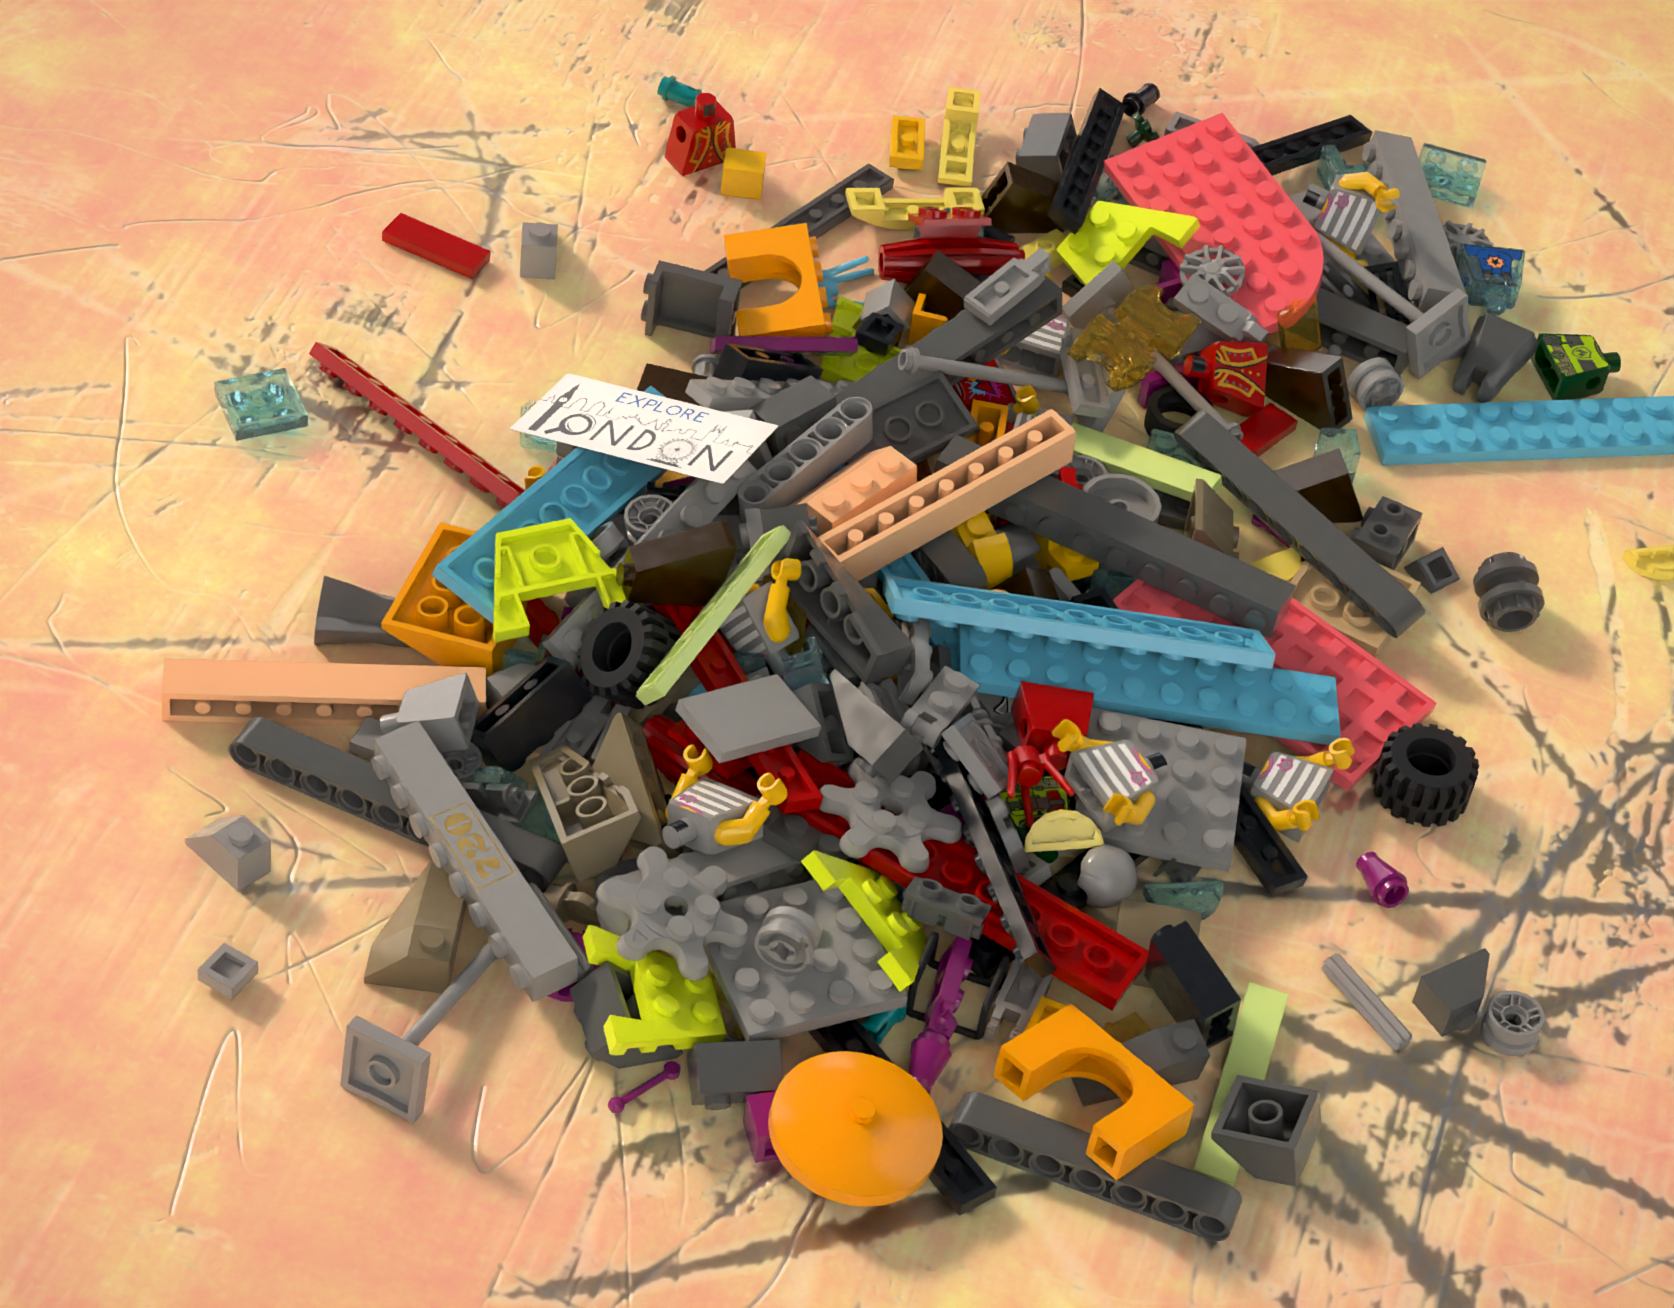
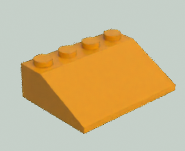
(439, 621)

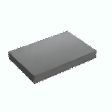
(748, 718)

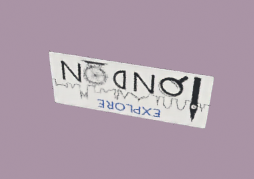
(645, 428)

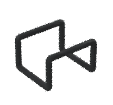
(994, 985)

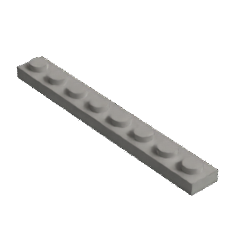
(692, 509)

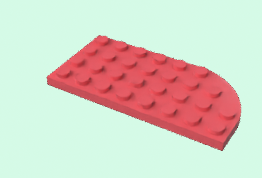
(1238, 204)
(1369, 694)

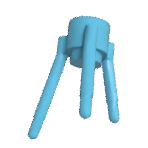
(831, 281)

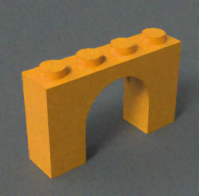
(783, 255)
(1075, 1046)

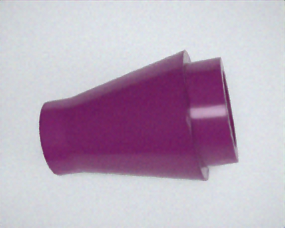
(1383, 881)
(928, 1058)

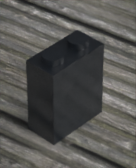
(1191, 982)

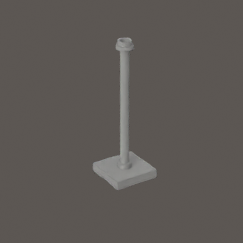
(1104, 297)
(1431, 334)
(911, 360)
(394, 1068)

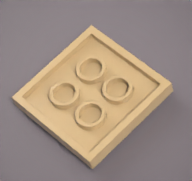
(1339, 611)

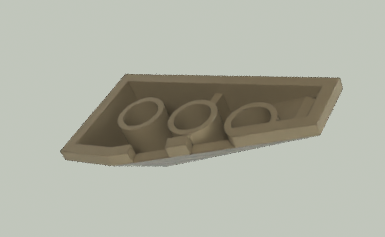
(586, 810)
(420, 938)

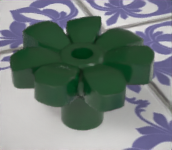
(1143, 131)

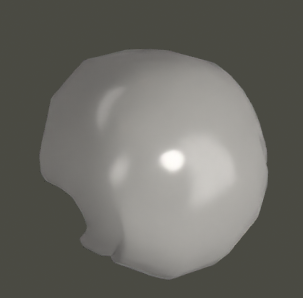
(1107, 876)

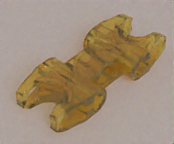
(1128, 344)

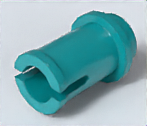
(677, 91)
(881, 1023)

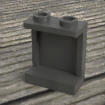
(690, 301)

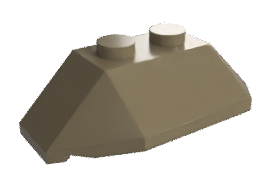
(630, 763)

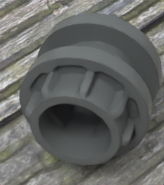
(1508, 591)

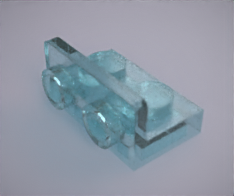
(1452, 174)

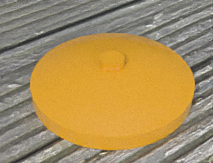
(855, 1128)

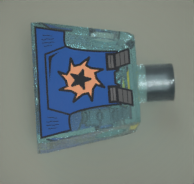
(1491, 275)

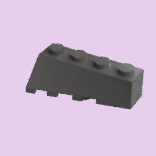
(844, 610)

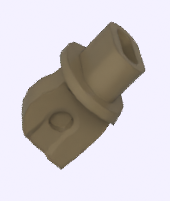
(572, 904)

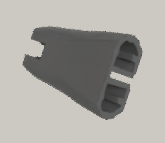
(1493, 356)
(352, 615)

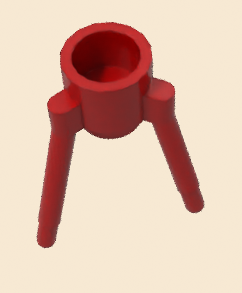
(1027, 768)

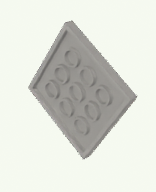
(1193, 801)
(834, 988)

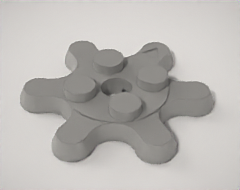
(880, 828)
(657, 929)

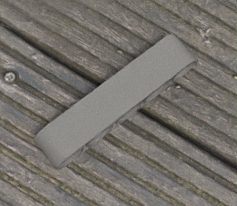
(809, 457)

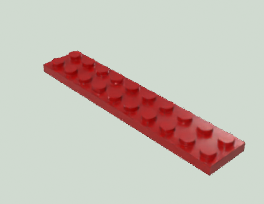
(1083, 949)

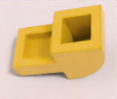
(987, 547)
(1070, 562)

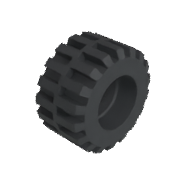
(624, 650)
(1425, 775)

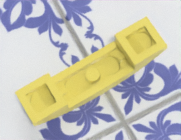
(959, 136)
(893, 212)

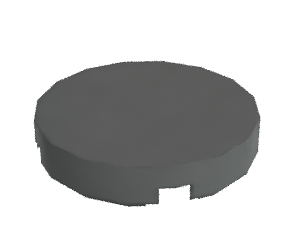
(1008, 834)

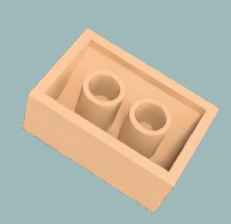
(859, 487)

